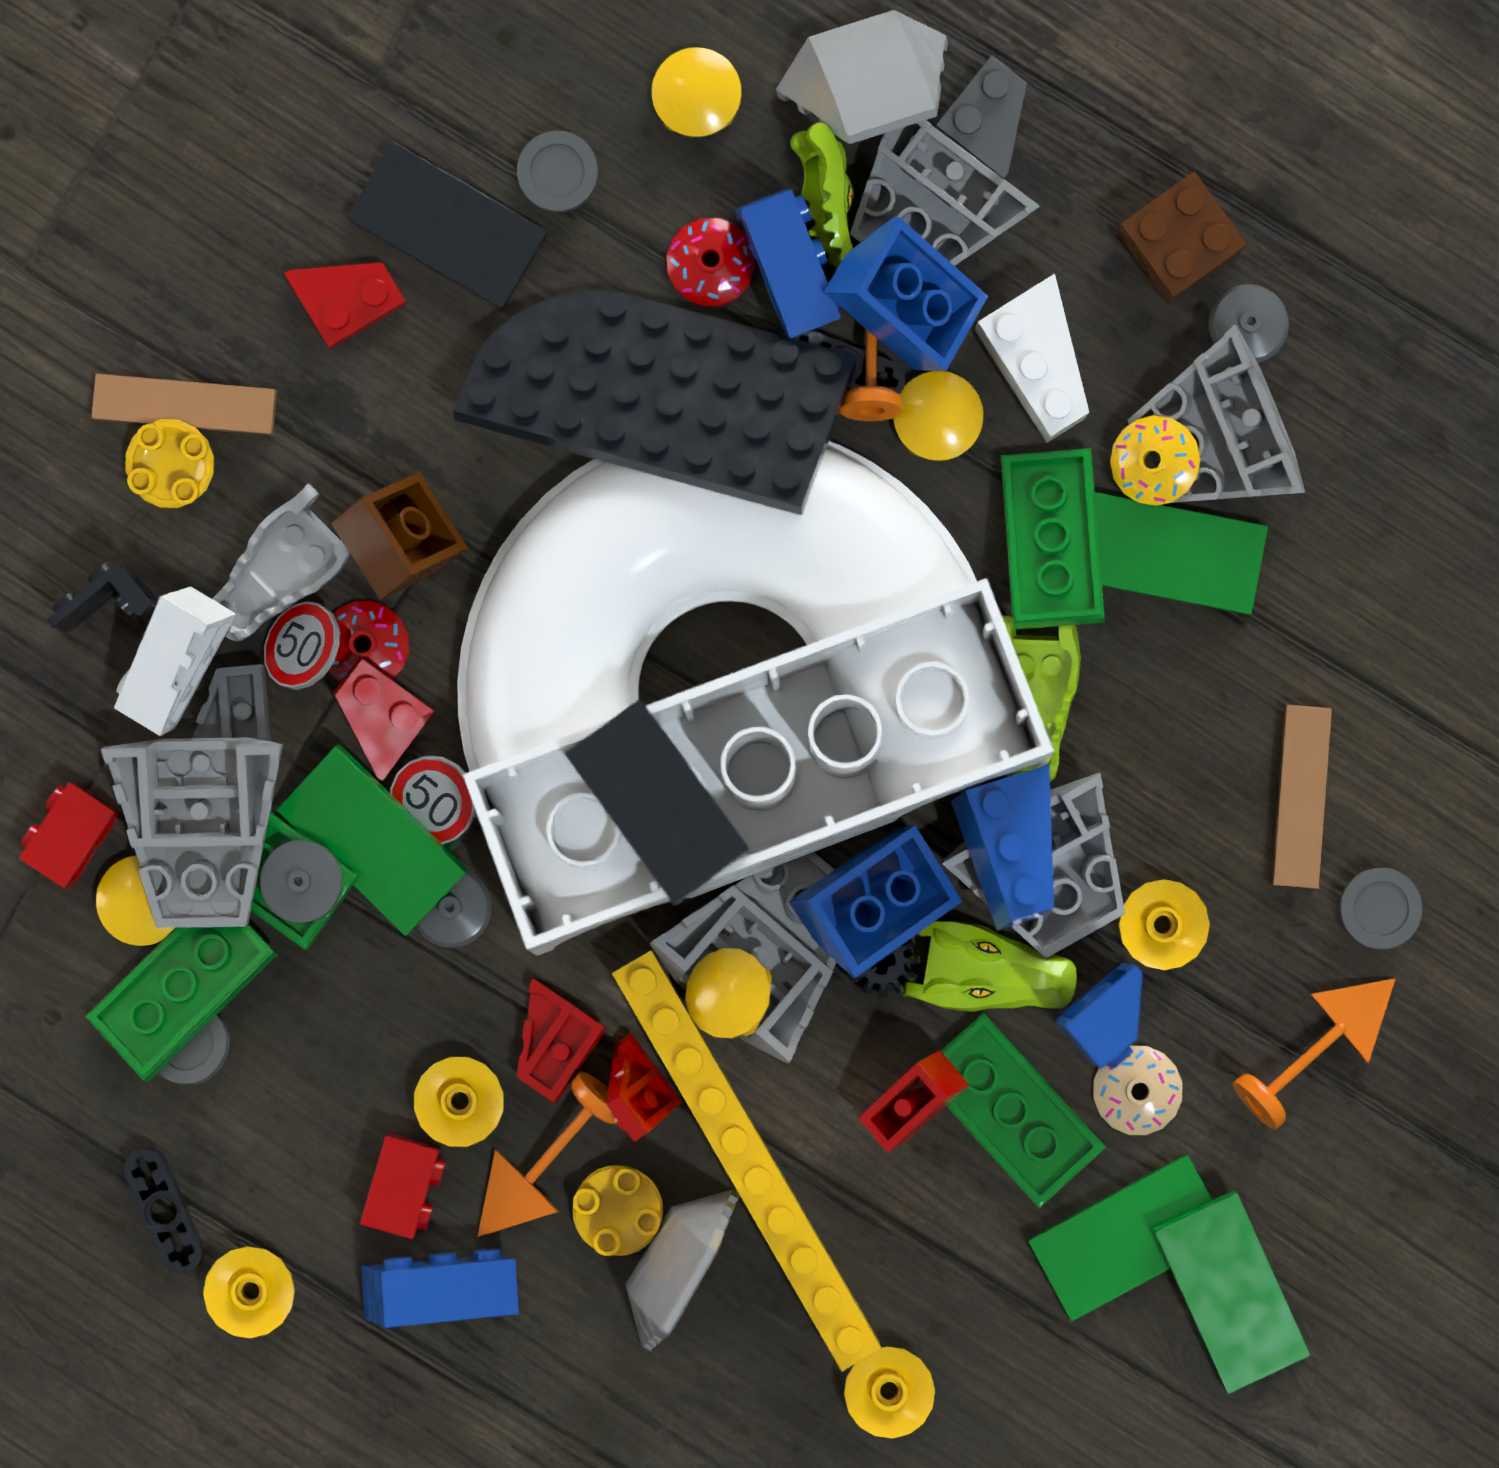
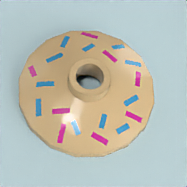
(1143, 1116)

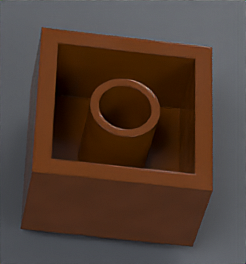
(1181, 238)
(399, 535)

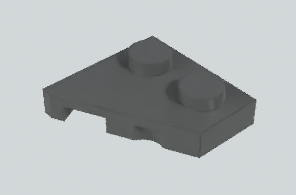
(987, 116)
(236, 705)

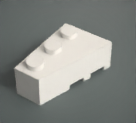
(1037, 357)
(172, 658)

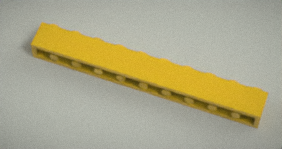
(747, 1160)

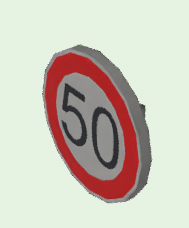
(301, 645)
(436, 796)

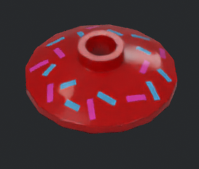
(710, 284)
(387, 636)

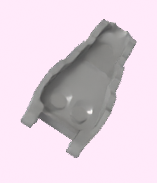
(283, 563)

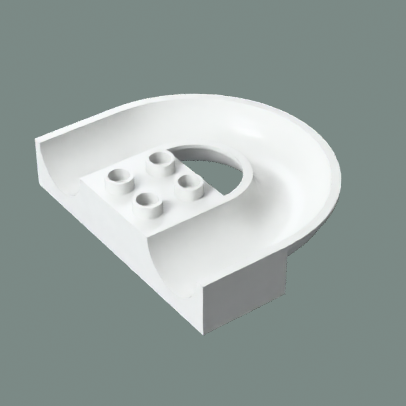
(880, 713)

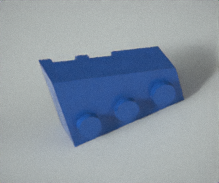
(789, 261)
(1011, 844)
(439, 1289)

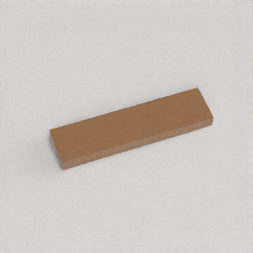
(198, 404)
(1301, 796)

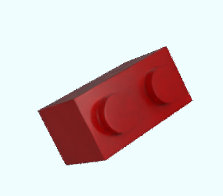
(68, 834)
(913, 1101)
(402, 1186)

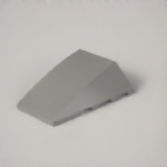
(196, 823)
(762, 922)
(676, 1263)

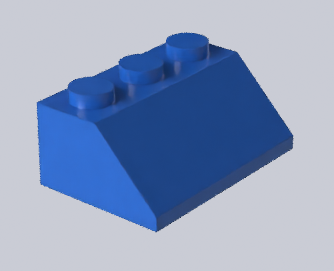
(907, 296)
(876, 900)
(1106, 1018)

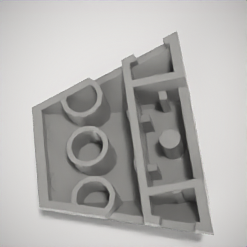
(868, 76)
(938, 193)
(1234, 424)
(1083, 869)

